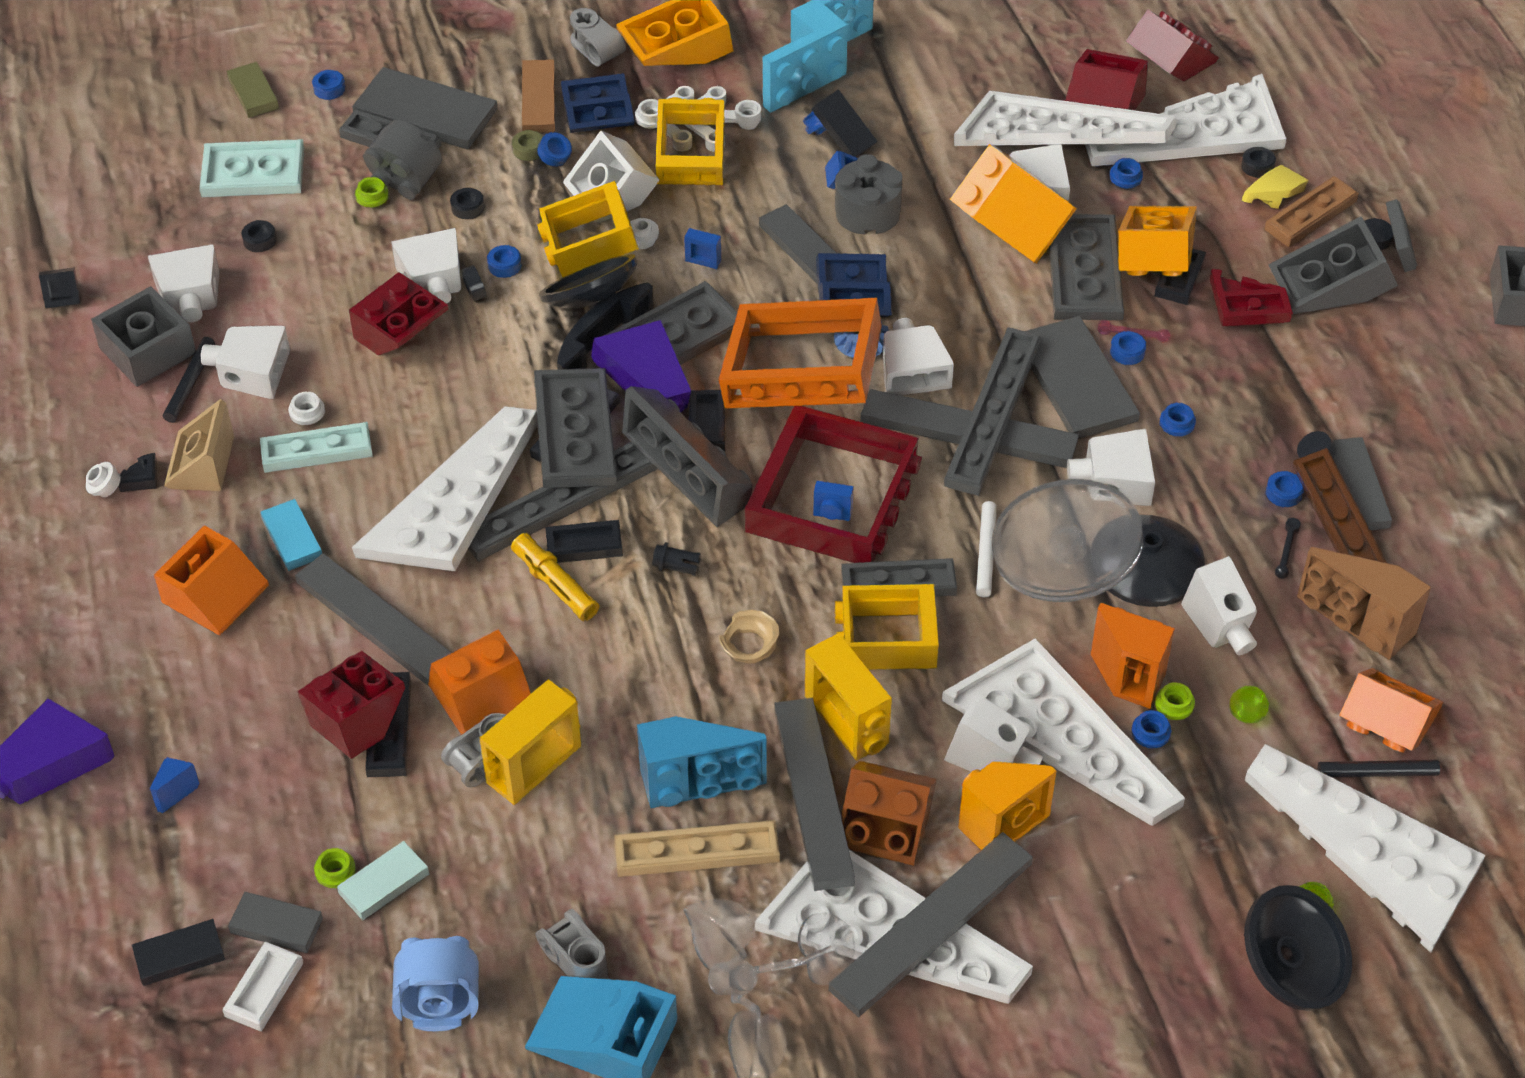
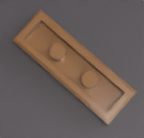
(538, 95)
(1311, 211)

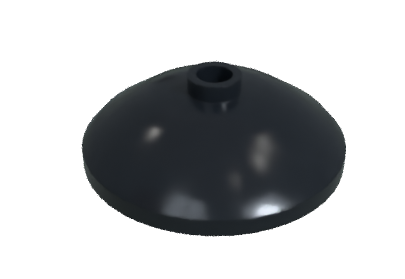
(590, 284)
(1165, 564)
(1298, 948)

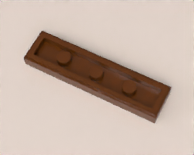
(1336, 506)

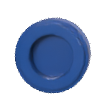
(328, 84)
(554, 149)
(504, 261)
(1128, 348)
(1284, 489)

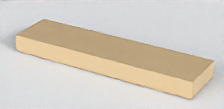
(696, 848)

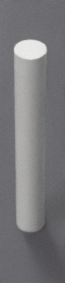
(986, 556)

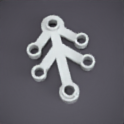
(746, 114)

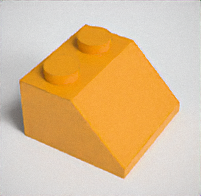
(1005, 800)

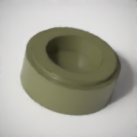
(525, 145)

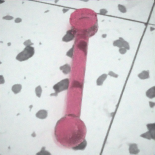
(1105, 327)

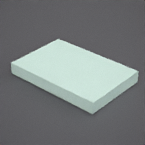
(252, 168)

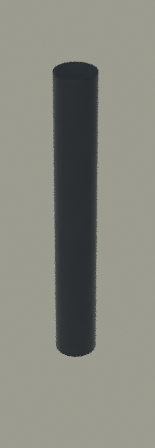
(186, 383)
(1380, 768)

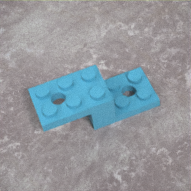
(816, 49)

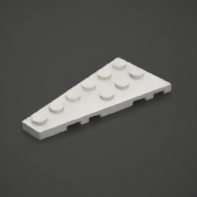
(1043, 121)
(1207, 127)
(450, 505)
(1070, 730)
(1381, 849)
(874, 907)

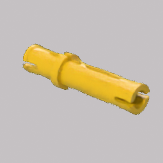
(544, 566)

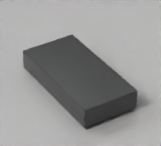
(1401, 235)
(275, 922)

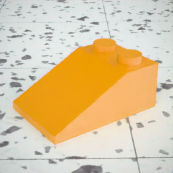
(678, 33)
(1013, 203)
(1157, 239)

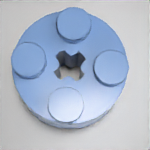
(435, 982)

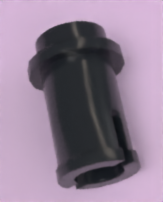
(673, 559)

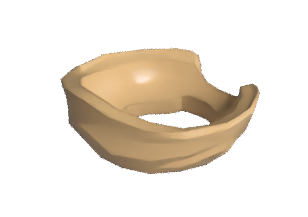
(753, 622)

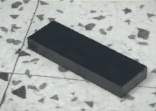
(390, 754)

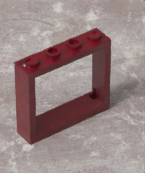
(844, 435)

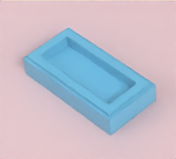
(291, 534)

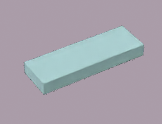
(315, 447)

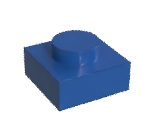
(702, 248)
(833, 501)

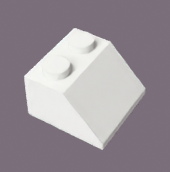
(608, 161)

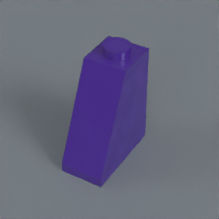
(643, 360)
(49, 751)

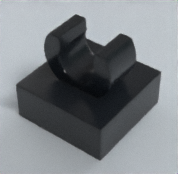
(59, 287)

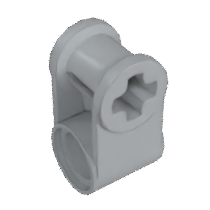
(595, 37)
(469, 758)
(572, 944)

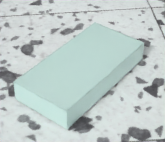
(383, 880)

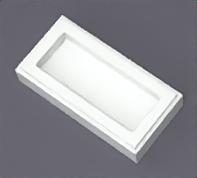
(263, 986)

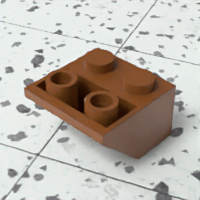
(886, 811)

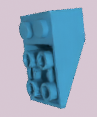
(698, 760)
(605, 1026)

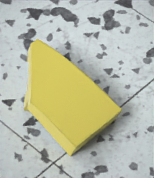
(1275, 186)

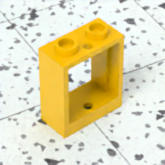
(690, 169)
(579, 211)
(890, 601)
(848, 697)
(531, 741)

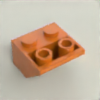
(210, 581)
(1131, 653)

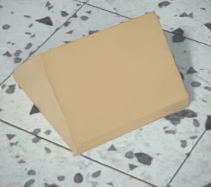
(202, 451)

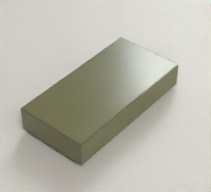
(252, 89)

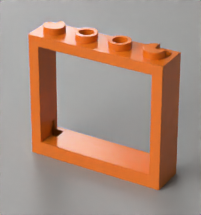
(807, 384)

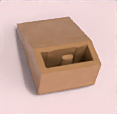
(1365, 597)

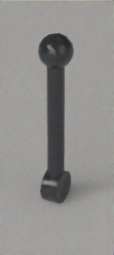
(1292, 526)

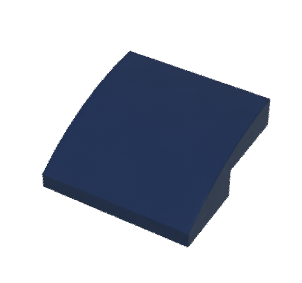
(597, 103)
(854, 278)

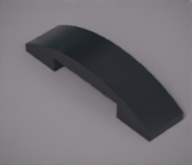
(602, 319)

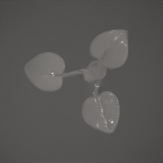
(719, 935)

